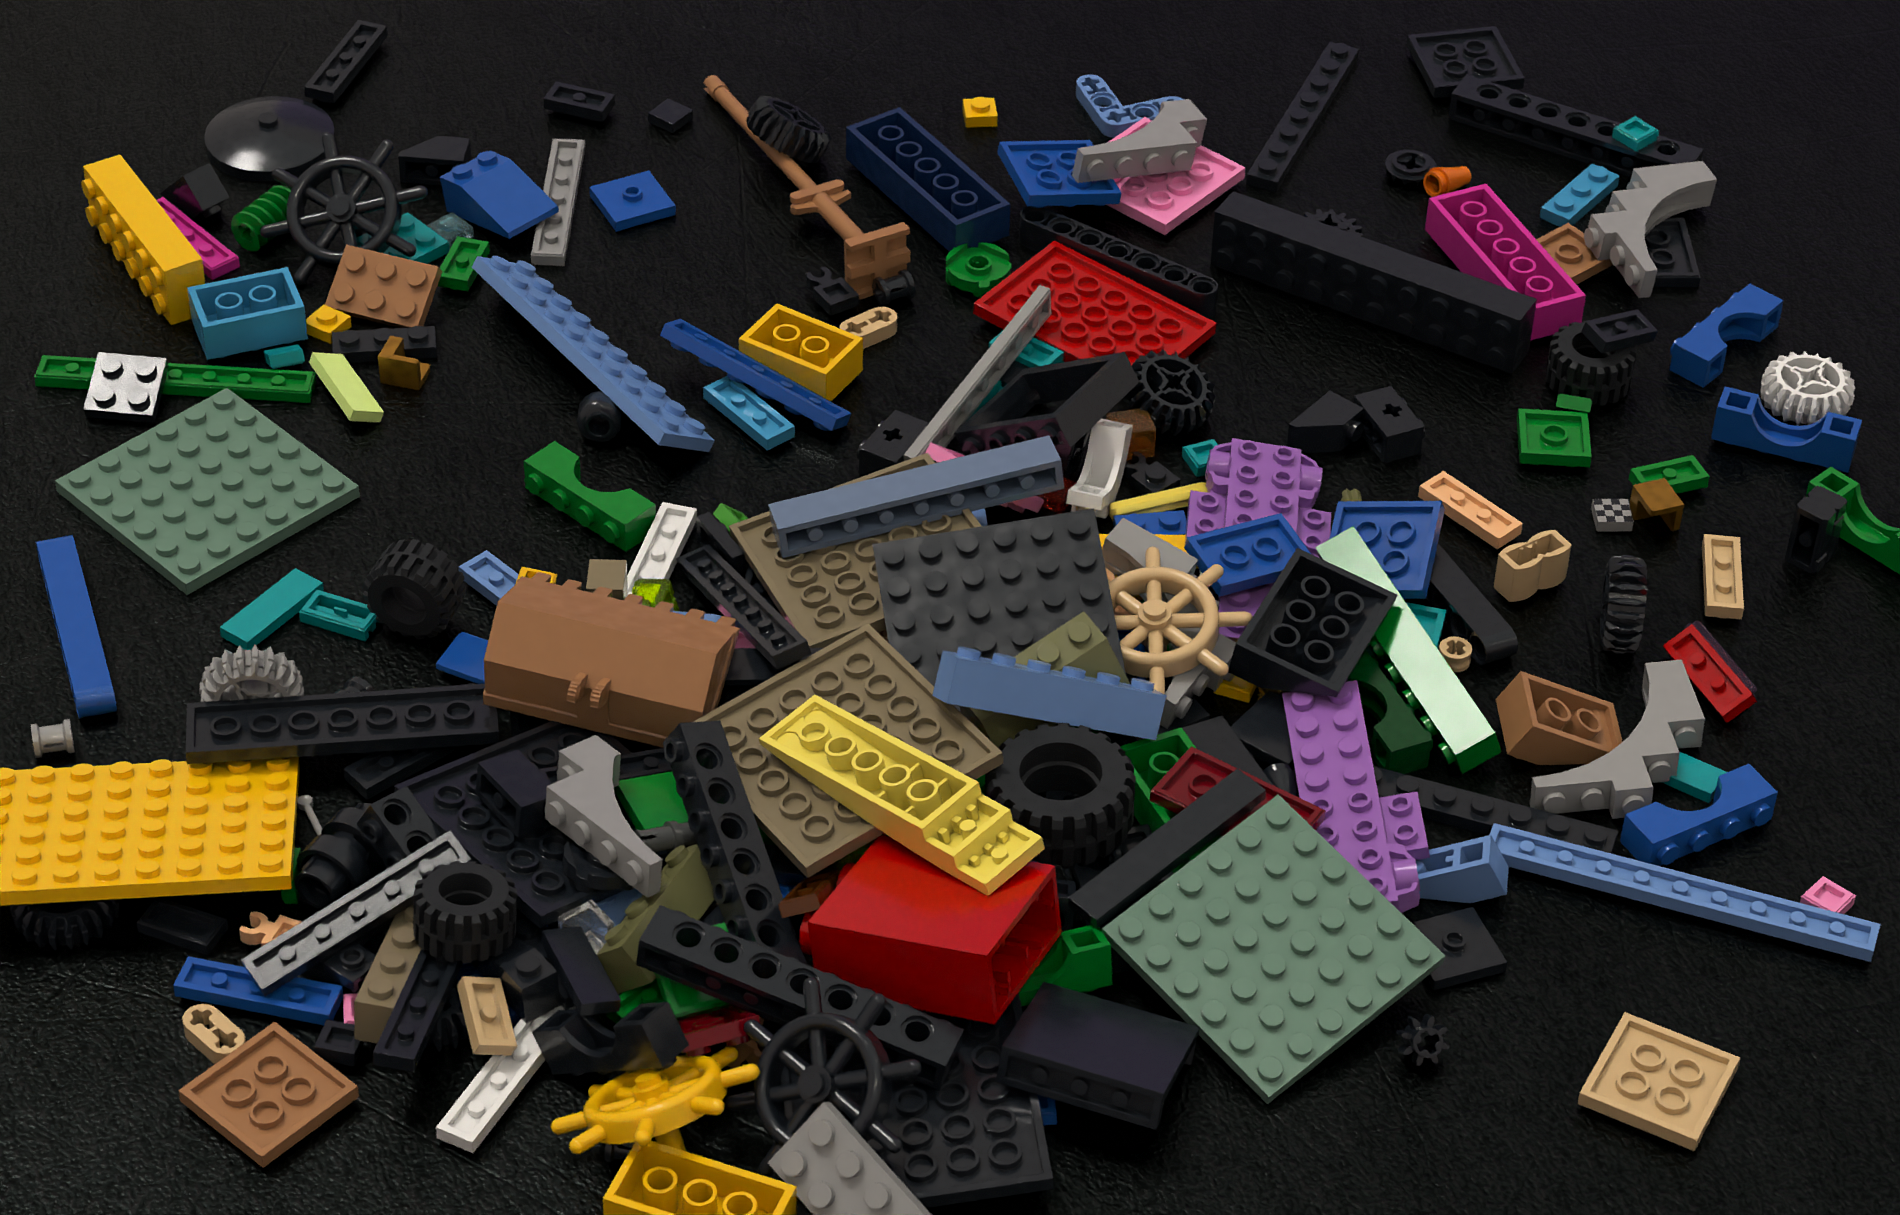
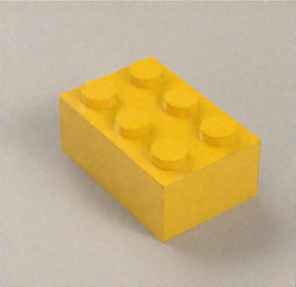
(805, 350)

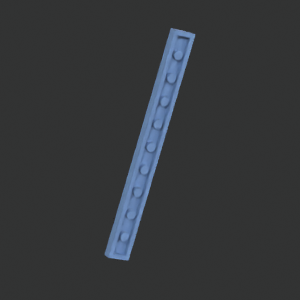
(1687, 893)

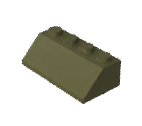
(1073, 644)
(682, 888)

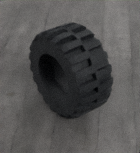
(1072, 762)

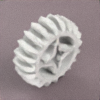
(1806, 388)

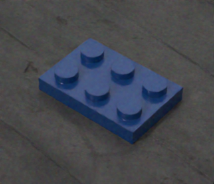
(1248, 552)

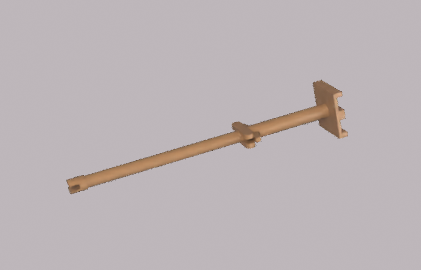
(865, 255)

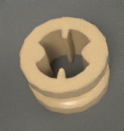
(1456, 653)

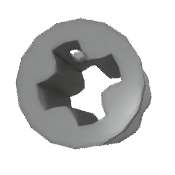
(52, 738)

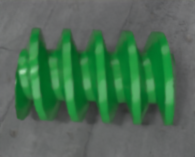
(263, 211)

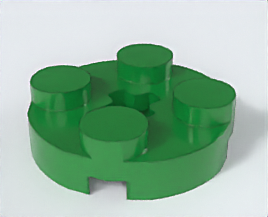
(966, 271)

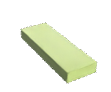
(346, 387)

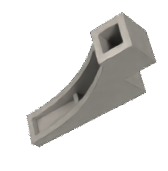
(1158, 148)
(588, 813)

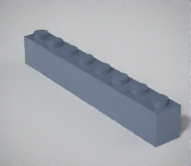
(916, 496)

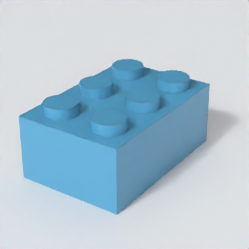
(247, 313)

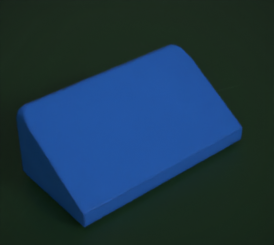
(465, 658)

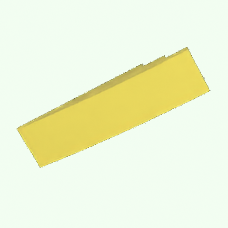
(904, 794)

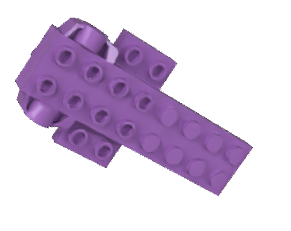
(1254, 482)
(1338, 775)

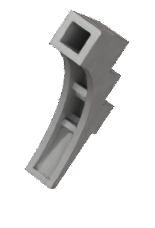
(1632, 213)
(1125, 551)
(1648, 756)

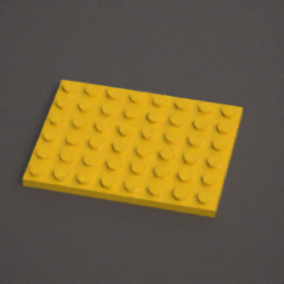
(146, 830)

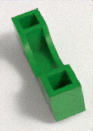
(616, 516)
(1859, 524)
(1076, 962)

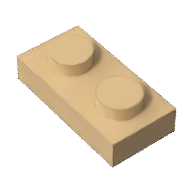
(486, 1016)

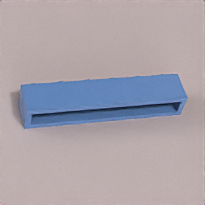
(1049, 694)

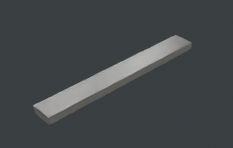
(985, 373)

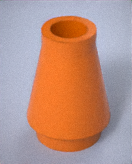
(1445, 180)

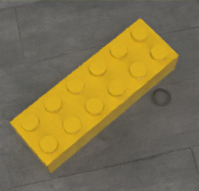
(142, 236)

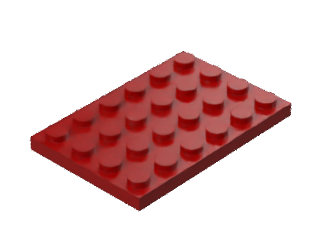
(1095, 309)

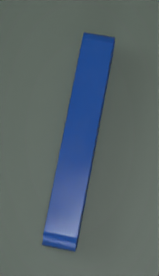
(76, 627)

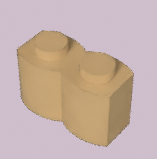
(1532, 565)

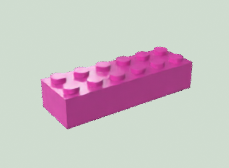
(1496, 247)

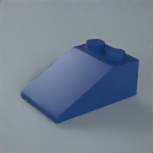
(496, 195)

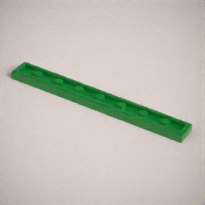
(191, 379)

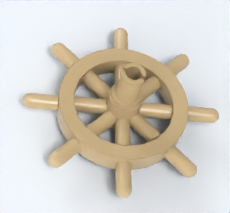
(1157, 622)

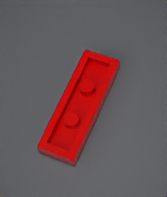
(1710, 673)

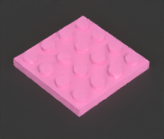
(1173, 197)

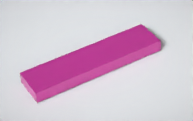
(215, 256)

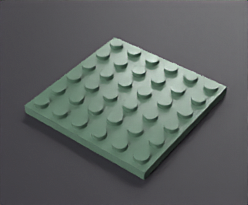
(207, 490)
(1273, 948)

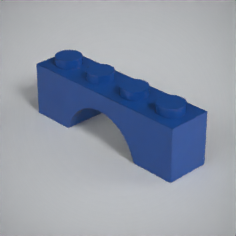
(1702, 351)
(1746, 423)
(1665, 834)

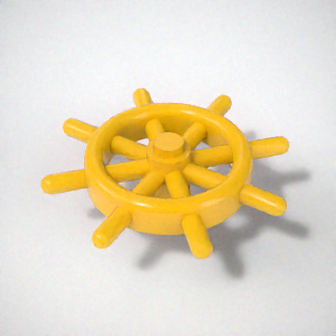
(655, 1102)

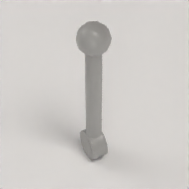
(305, 804)

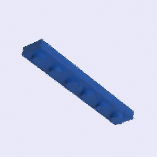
(747, 370)

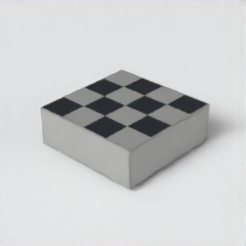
(1612, 515)

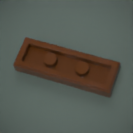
(809, 894)

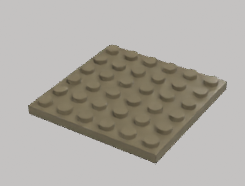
(836, 586)
(869, 682)

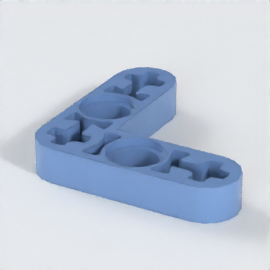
(1114, 118)

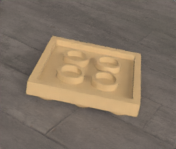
(1659, 1081)

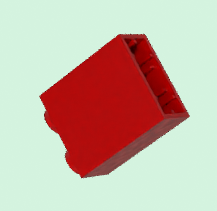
(930, 936)

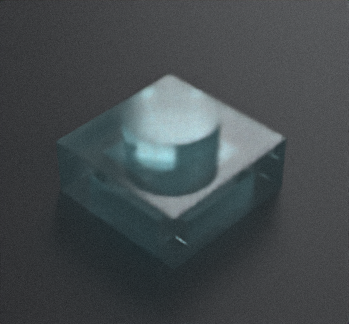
(450, 227)

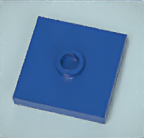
(632, 201)

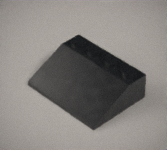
(1310, 628)

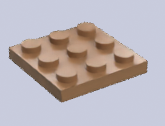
(268, 1094)

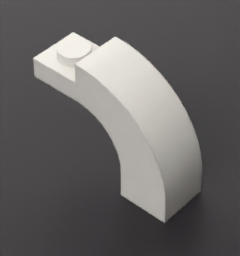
(1102, 468)

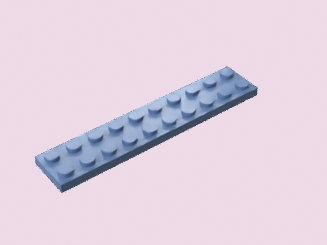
(594, 354)

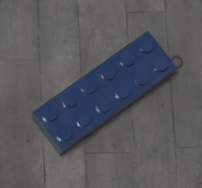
(927, 180)

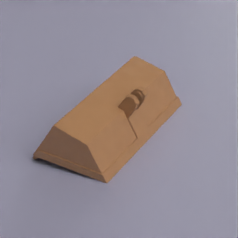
(604, 660)

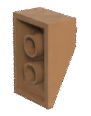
(1555, 723)

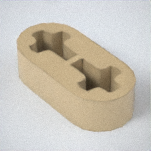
(872, 325)
(207, 1039)

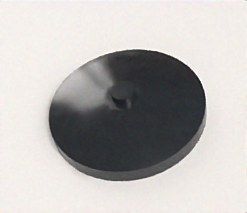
(265, 135)

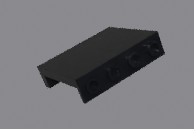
(1096, 1054)

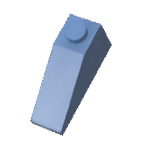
(1464, 872)

